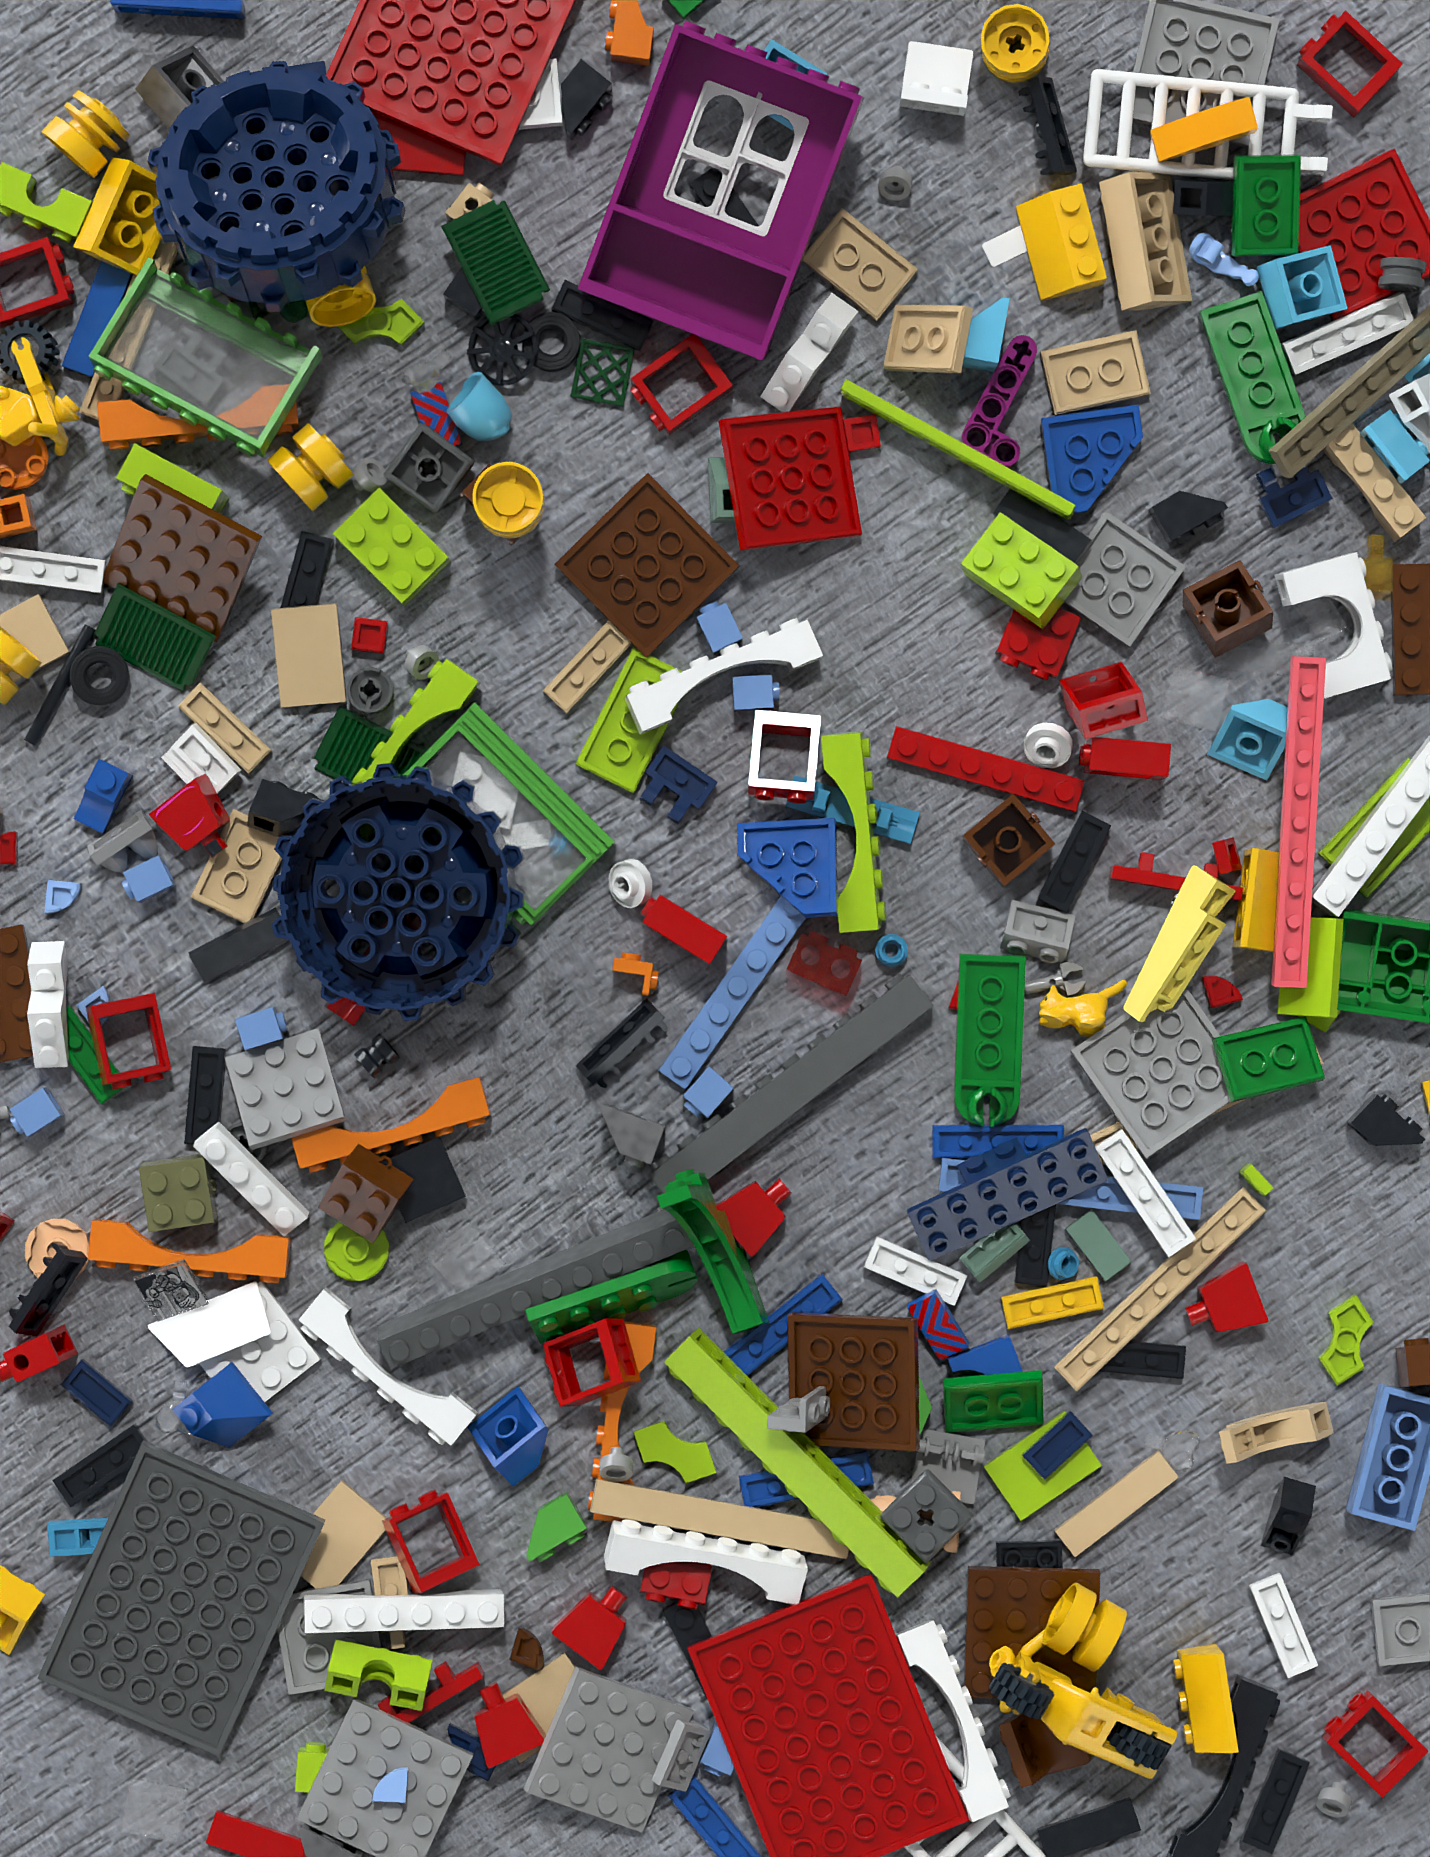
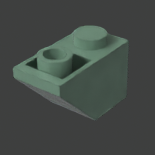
(719, 492)

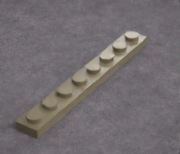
(1353, 397)

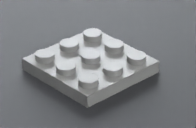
(1122, 579)
(285, 1089)
(309, 1654)

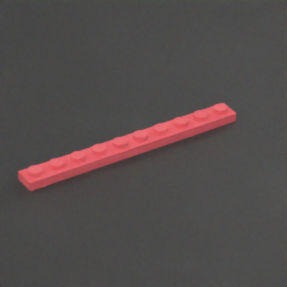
(1298, 821)

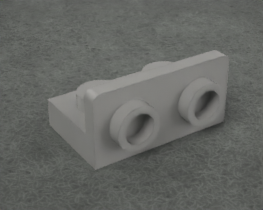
(1037, 932)
(801, 1413)
(681, 1755)

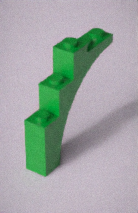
(694, 1208)

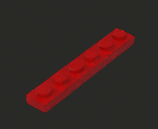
(985, 769)

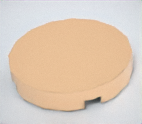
(54, 1231)

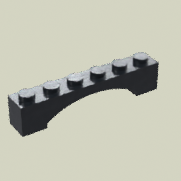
(1251, 1709)

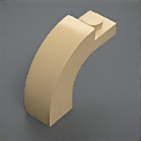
(1275, 1430)

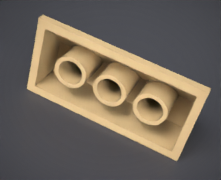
(1145, 241)

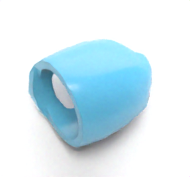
(480, 409)

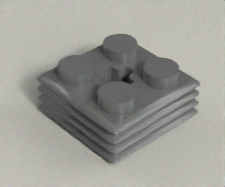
(408, 473)
(926, 1493)

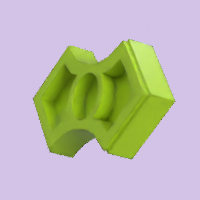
(393, 321)
(1348, 1327)
(661, 1445)

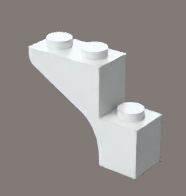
(809, 353)
(47, 1004)

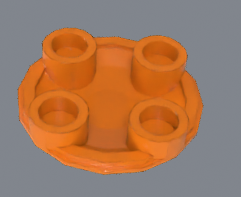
(24, 463)

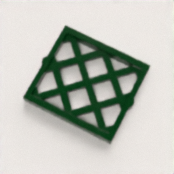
(607, 347)

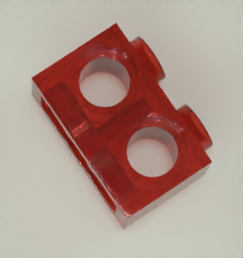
(821, 971)

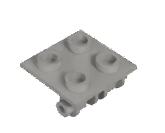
(952, 1460)

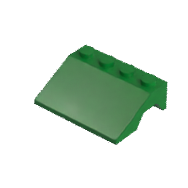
(1385, 965)

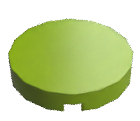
(353, 1255)

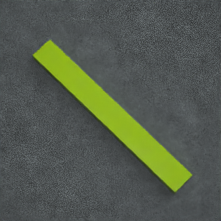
(957, 450)

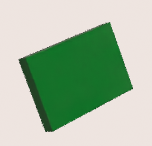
(1266, 205)
(1268, 1059)
(993, 1401)

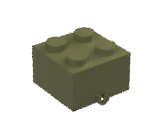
(178, 1192)

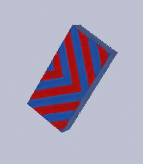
(432, 409)
(938, 1324)

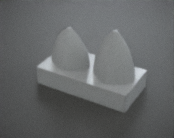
(134, 832)

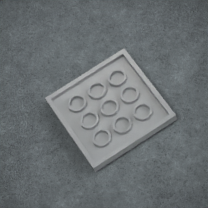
(1201, 43)
(1157, 1072)
(605, 1749)
(364, 1752)

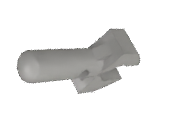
(1057, 980)

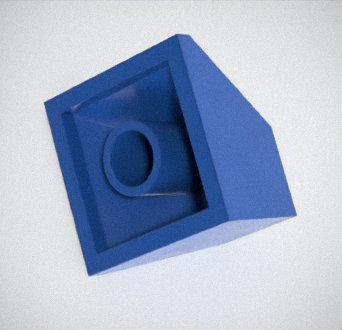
(223, 1408)
(511, 1436)

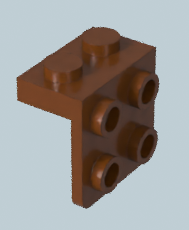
(1037, 1750)

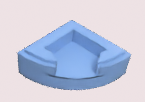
(60, 895)
(98, 997)
(392, 1786)

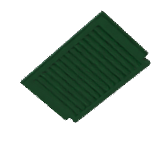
(496, 260)
(153, 638)
(351, 743)

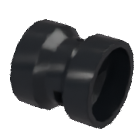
(376, 1056)

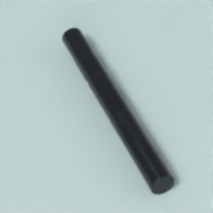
(58, 687)

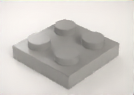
(1402, 1628)

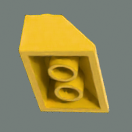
(121, 218)
(1061, 242)
(1258, 903)
(17, 1607)
(1206, 1699)

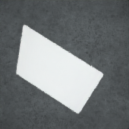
(216, 1327)

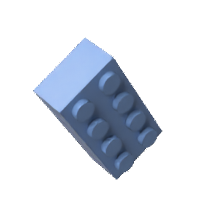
(1393, 1459)

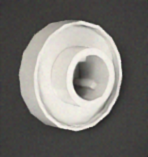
(1048, 745)
(630, 883)

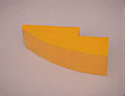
(1204, 129)

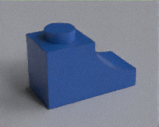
(102, 795)
(988, 1358)

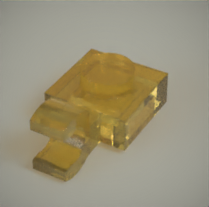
(1378, 569)

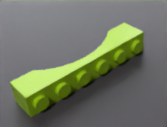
(445, 693)
(847, 764)

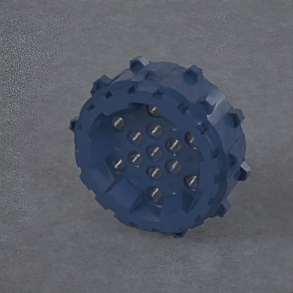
(261, 251)
(327, 927)

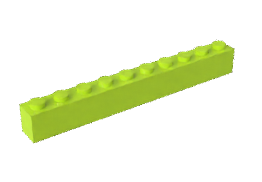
(796, 1462)

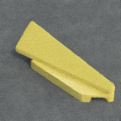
(1180, 945)

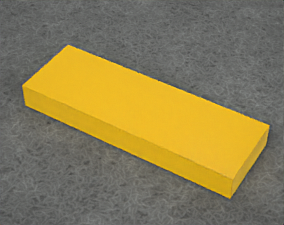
(1052, 1302)

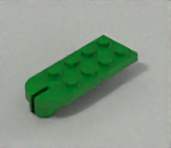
(1253, 372)
(989, 1036)
(614, 1297)

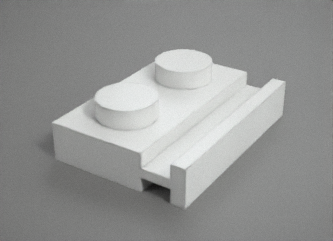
(199, 755)

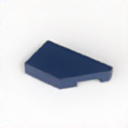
(472, 1744)

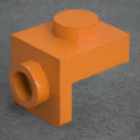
(632, 964)

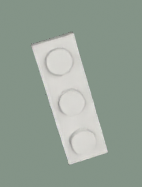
(914, 1270)
(1283, 1625)

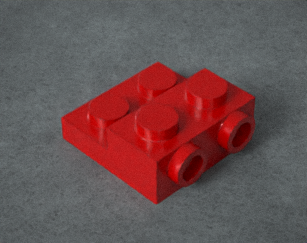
(1036, 647)
(677, 1581)

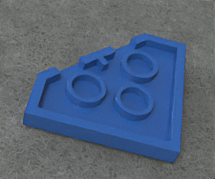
(1088, 450)
(795, 860)

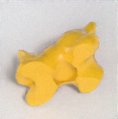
(1084, 1012)

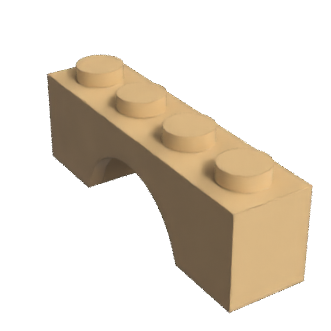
(1383, 492)

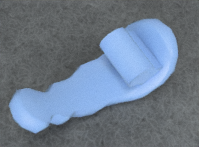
(1209, 252)

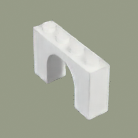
(1343, 580)

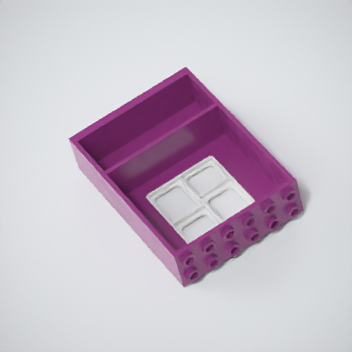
(694, 260)

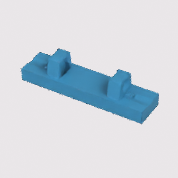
(893, 820)
(74, 1536)

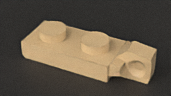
(389, 1581)

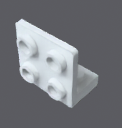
(936, 78)

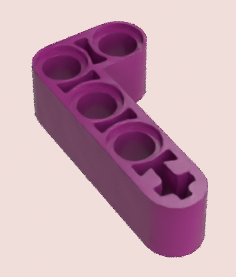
(1002, 398)

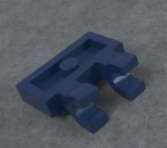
(1294, 498)
(679, 777)

